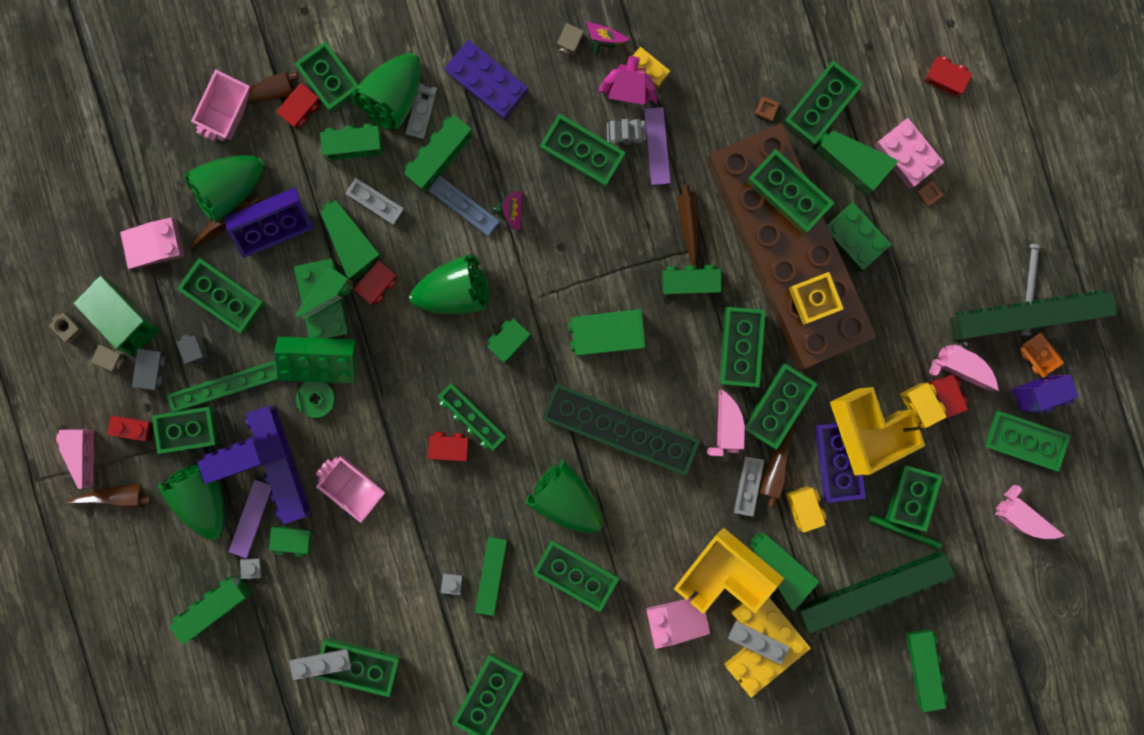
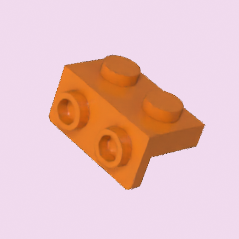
(1041, 355)

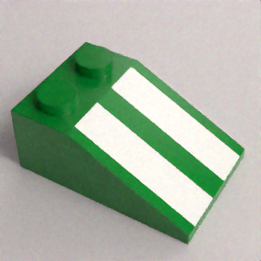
(327, 290)

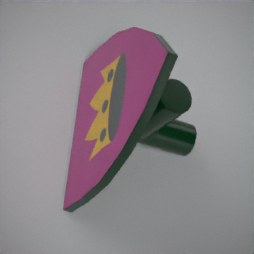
(604, 37)
(511, 209)

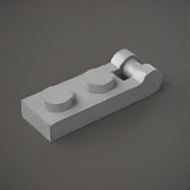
(421, 112)

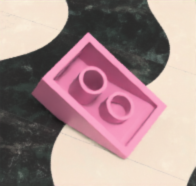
(152, 243)
(78, 453)
(676, 623)

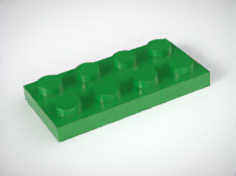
(1027, 441)

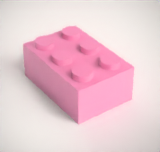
(912, 151)

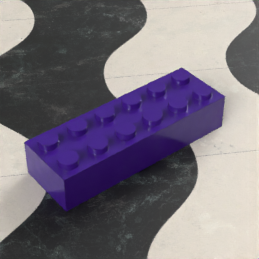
(281, 473)

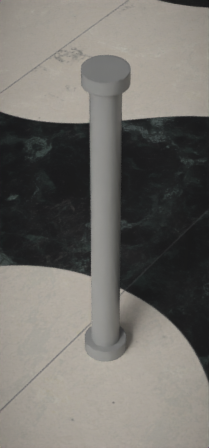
(1031, 279)

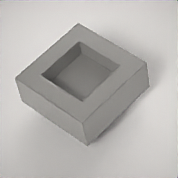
(250, 568)
(451, 584)

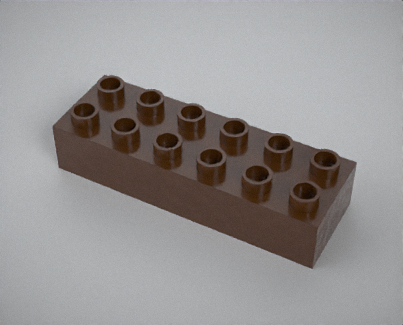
(785, 255)

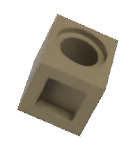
(569, 39)
(71, 333)
(108, 358)

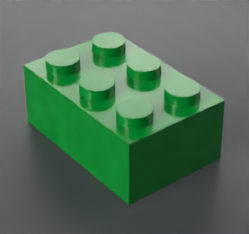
(327, 76)
(352, 142)
(857, 237)
(185, 430)
(913, 497)

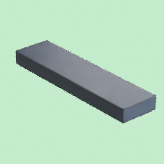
(464, 206)

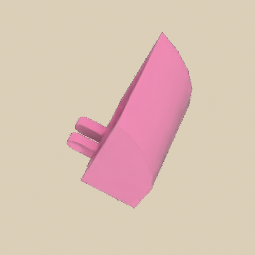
(221, 107)
(966, 366)
(730, 427)
(348, 487)
(1023, 518)

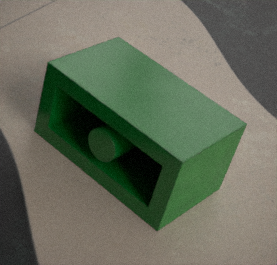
(290, 540)

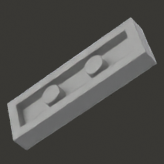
(374, 201)
(748, 486)
(758, 642)
(320, 664)

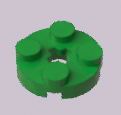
(309, 408)

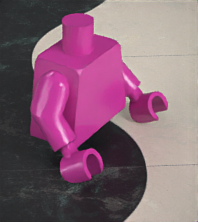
(629, 83)

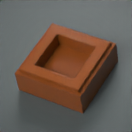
(767, 109)
(930, 193)

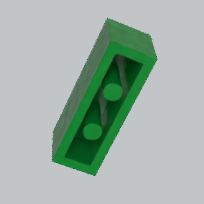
(691, 279)

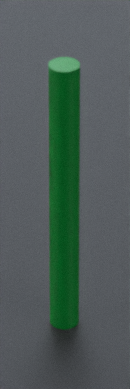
(904, 531)

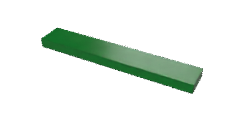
(223, 387)

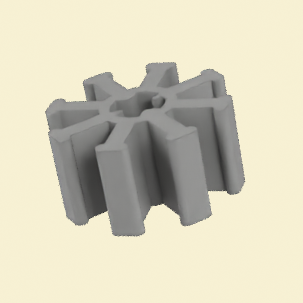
(626, 132)

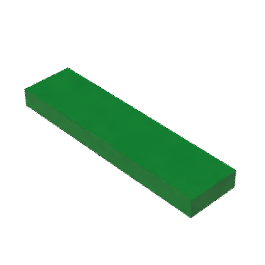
(490, 576)

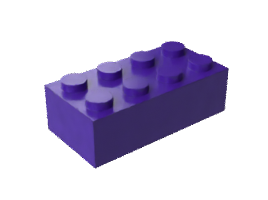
(486, 80)
(269, 222)
(1045, 393)
(241, 457)
(835, 467)

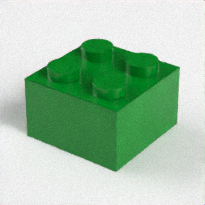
(508, 340)

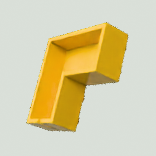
(868, 436)
(732, 567)
(753, 669)

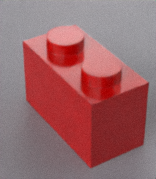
(948, 76)
(299, 106)
(376, 283)
(950, 394)
(130, 428)
(447, 447)

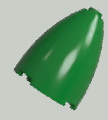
(389, 91)
(224, 184)
(453, 288)
(566, 500)
(194, 502)

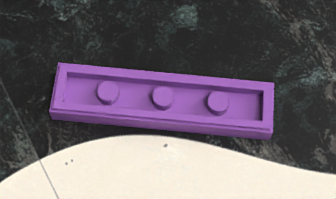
(657, 146)
(250, 519)

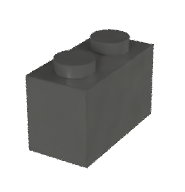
(193, 349)
(149, 369)

